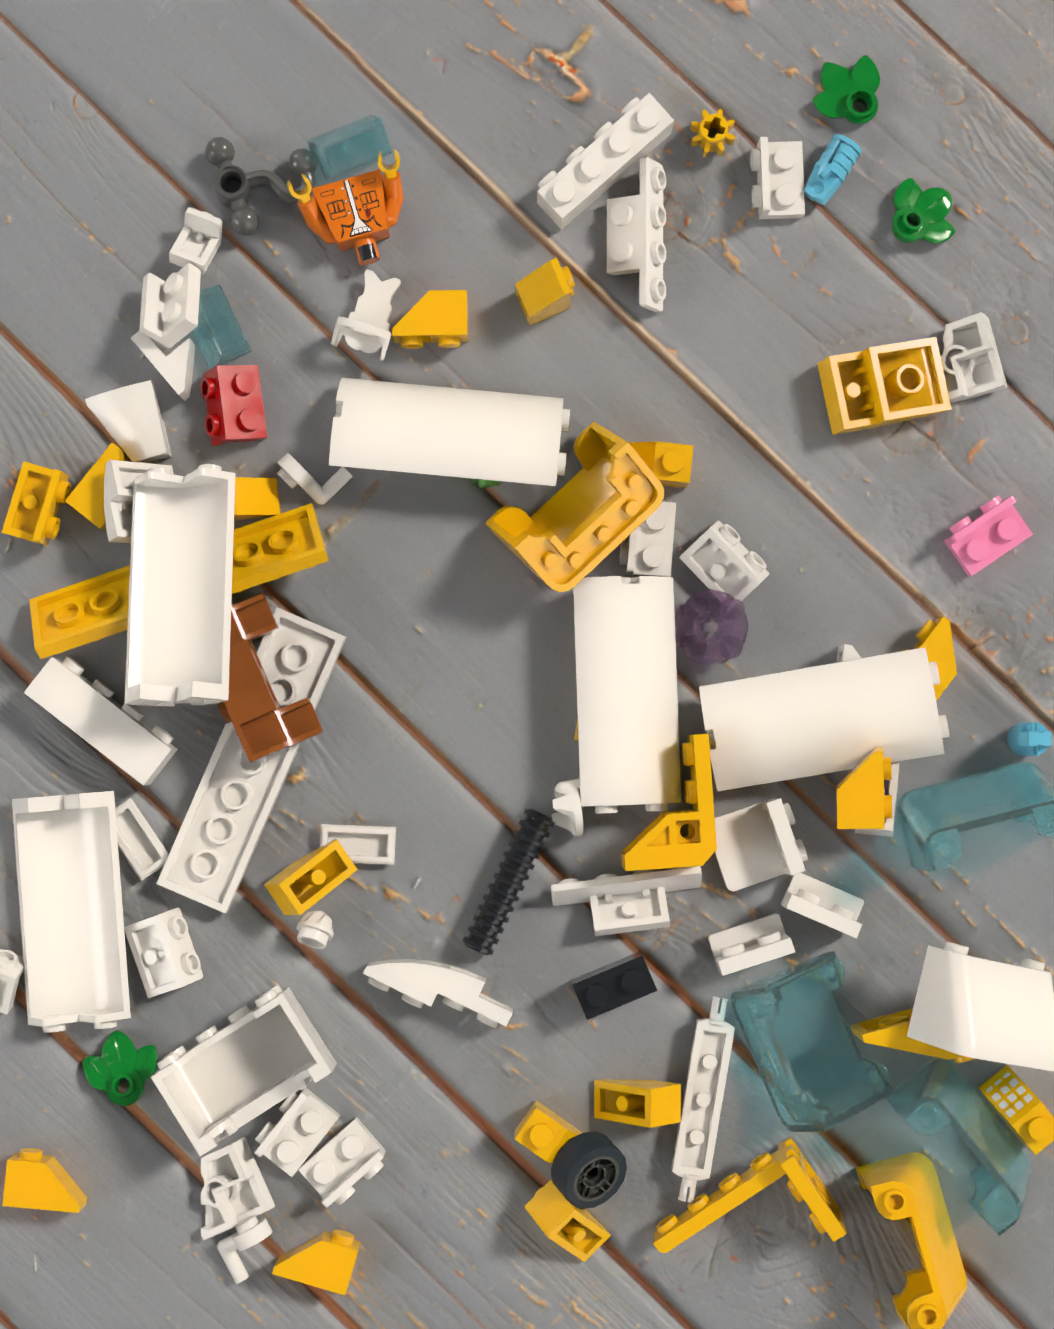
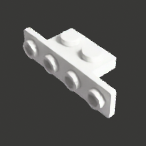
(637, 235)
(627, 901)

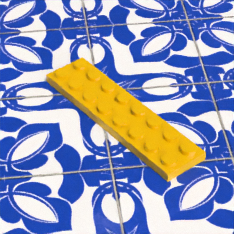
(101, 604)

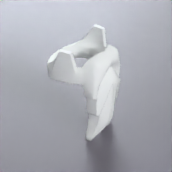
(368, 326)
(568, 806)

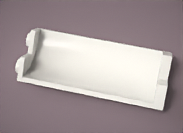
(448, 432)
(180, 587)
(627, 692)
(822, 718)
(71, 910)

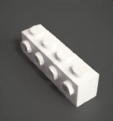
(604, 161)
(101, 720)

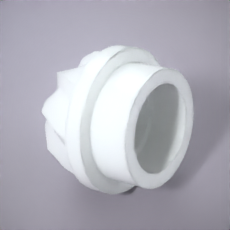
(315, 929)

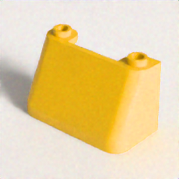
(586, 515)
(911, 1189)

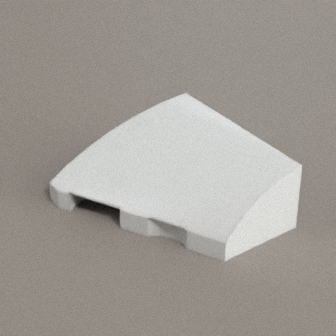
(971, 359)
(133, 420)
(232, 1188)

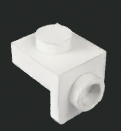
(197, 240)

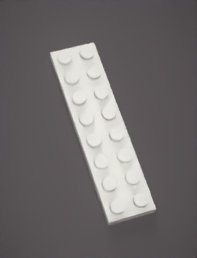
(240, 795)

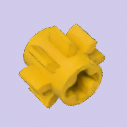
(712, 121)

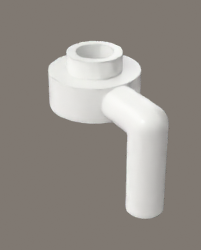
(295, 474)
(248, 1234)

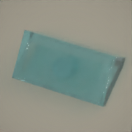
(350, 145)
(218, 329)

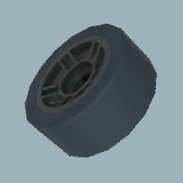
(588, 1170)

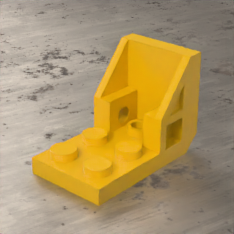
(661, 842)

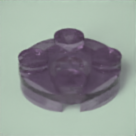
(731, 630)

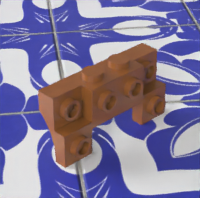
(251, 700)

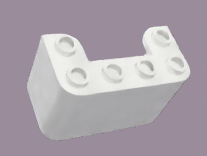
(242, 1068)

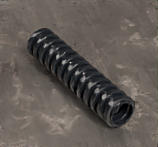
(508, 882)

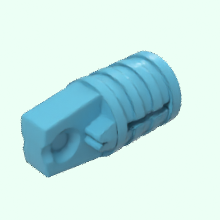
(832, 168)
(1029, 739)

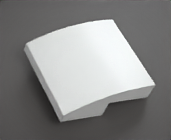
(119, 496)

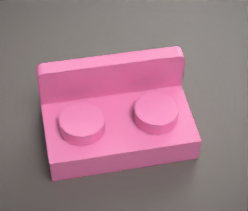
(988, 536)

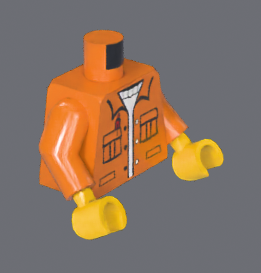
(355, 209)

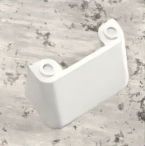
(985, 1008)

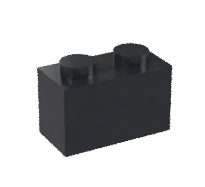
(613, 985)

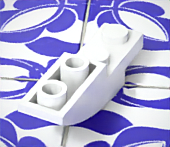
(424, 979)

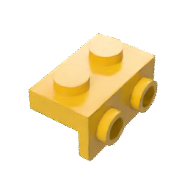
(37, 504)

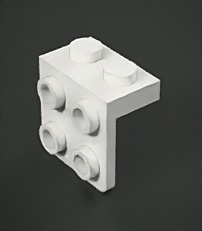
(758, 844)

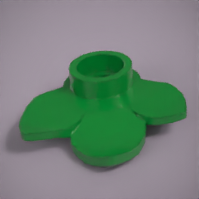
(847, 87)
(924, 210)
(119, 1062)

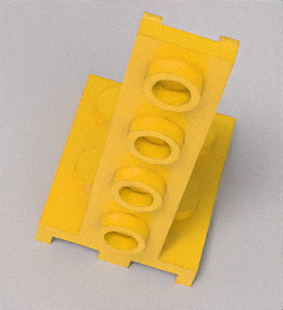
(736, 1189)

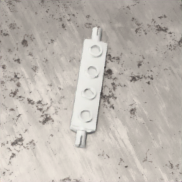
(703, 1099)

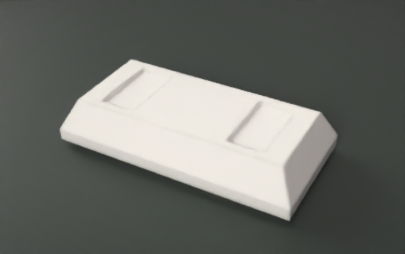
(138, 840)
(362, 843)

